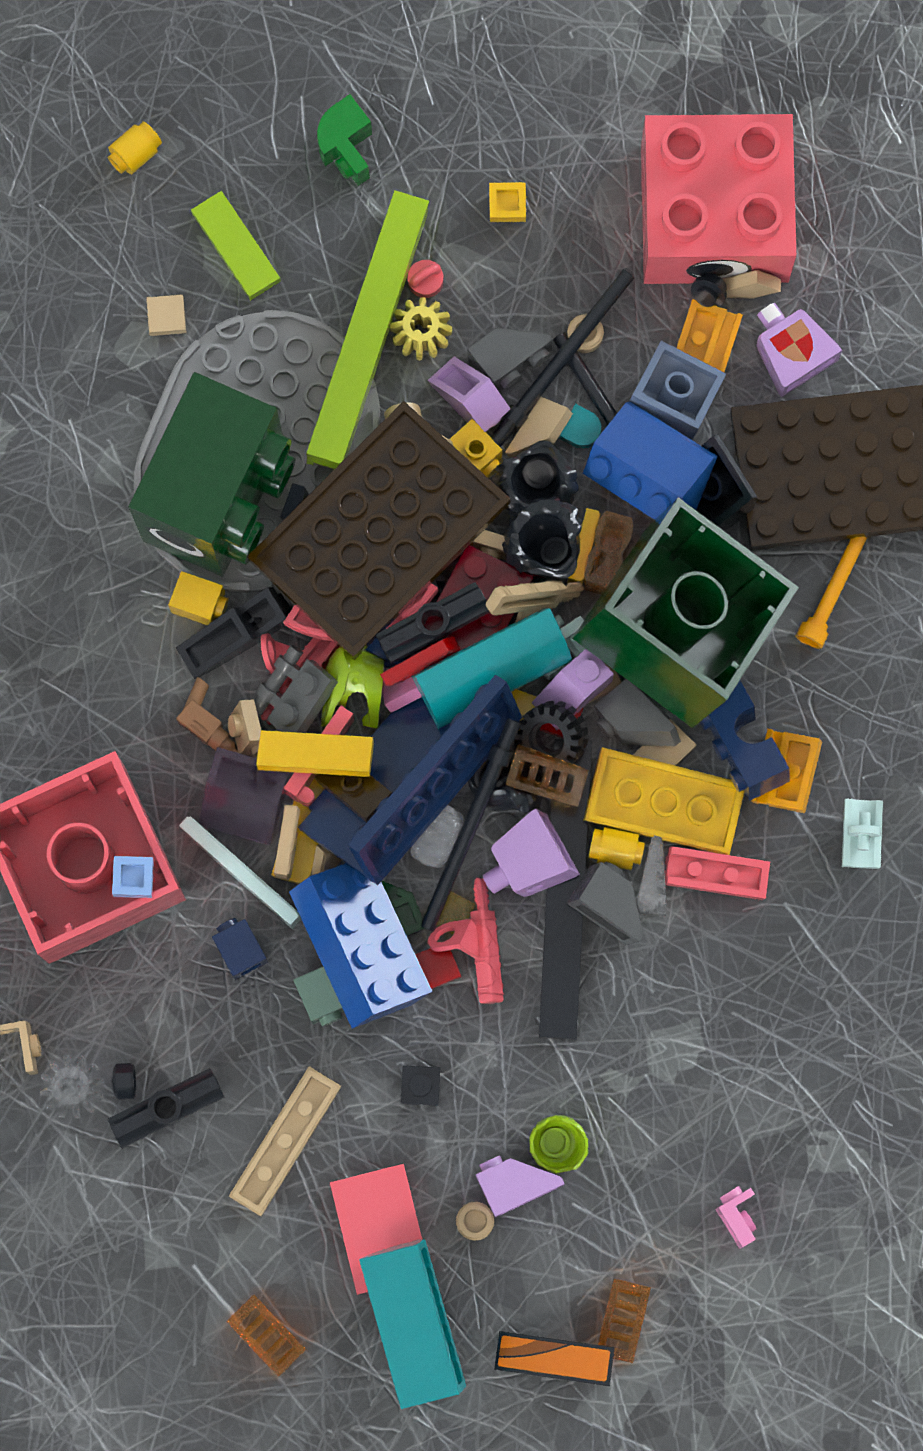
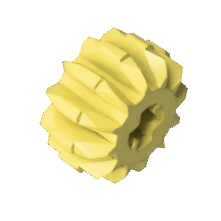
(428, 318)

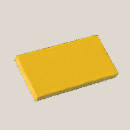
(664, 802)

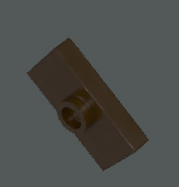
(356, 792)

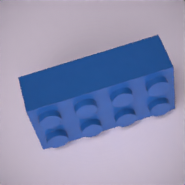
(360, 944)

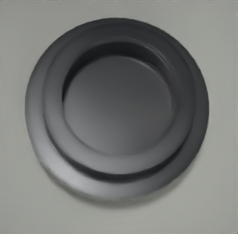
(709, 290)

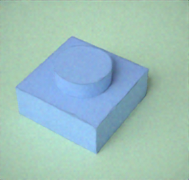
(132, 877)

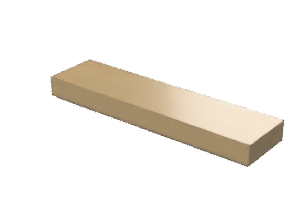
(285, 1141)

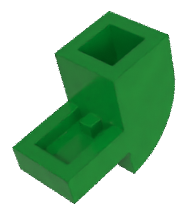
(337, 134)

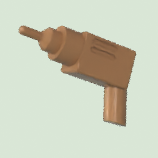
(201, 722)

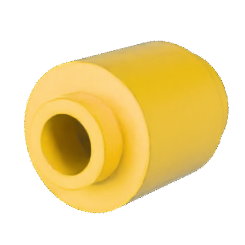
(134, 148)
(616, 847)

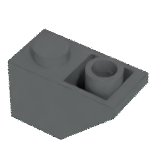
(507, 353)

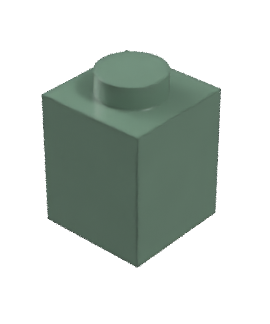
(319, 997)

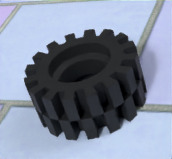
(564, 720)

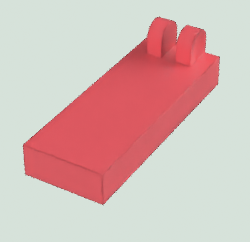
(298, 784)
(717, 873)

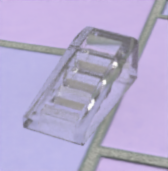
(652, 889)

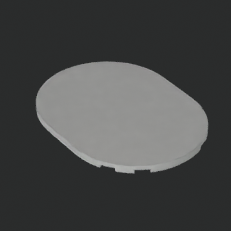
(284, 363)

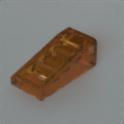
(543, 789)
(640, 1308)
(289, 1358)

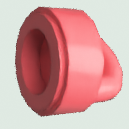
(425, 278)

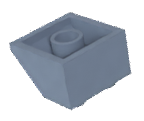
(677, 389)

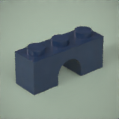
(754, 766)

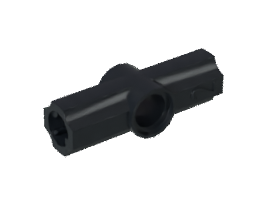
(410, 634)
(143, 1119)

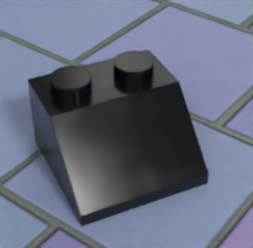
(727, 492)

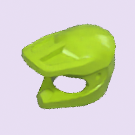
(355, 676)

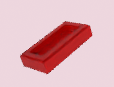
(420, 661)

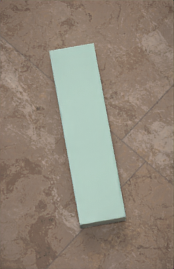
(240, 872)

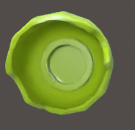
(558, 1144)

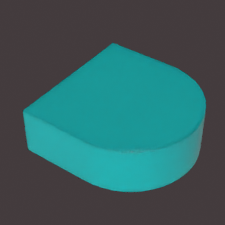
(582, 428)

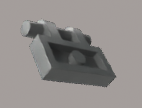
(302, 699)

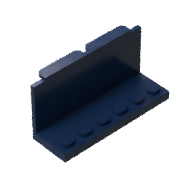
(422, 771)

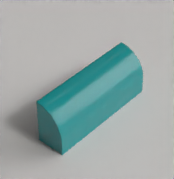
(514, 654)
(413, 1323)

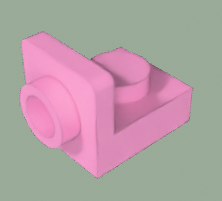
(737, 1223)

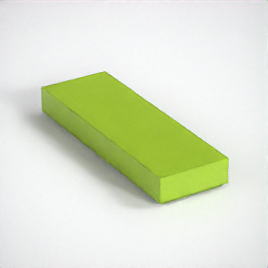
(236, 245)

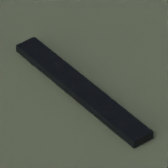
(562, 921)

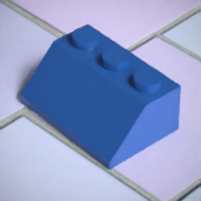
(648, 462)

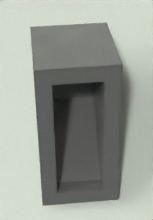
(634, 718)
(608, 902)

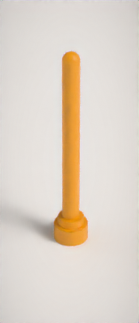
(814, 630)

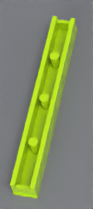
(368, 330)

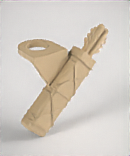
(531, 597)

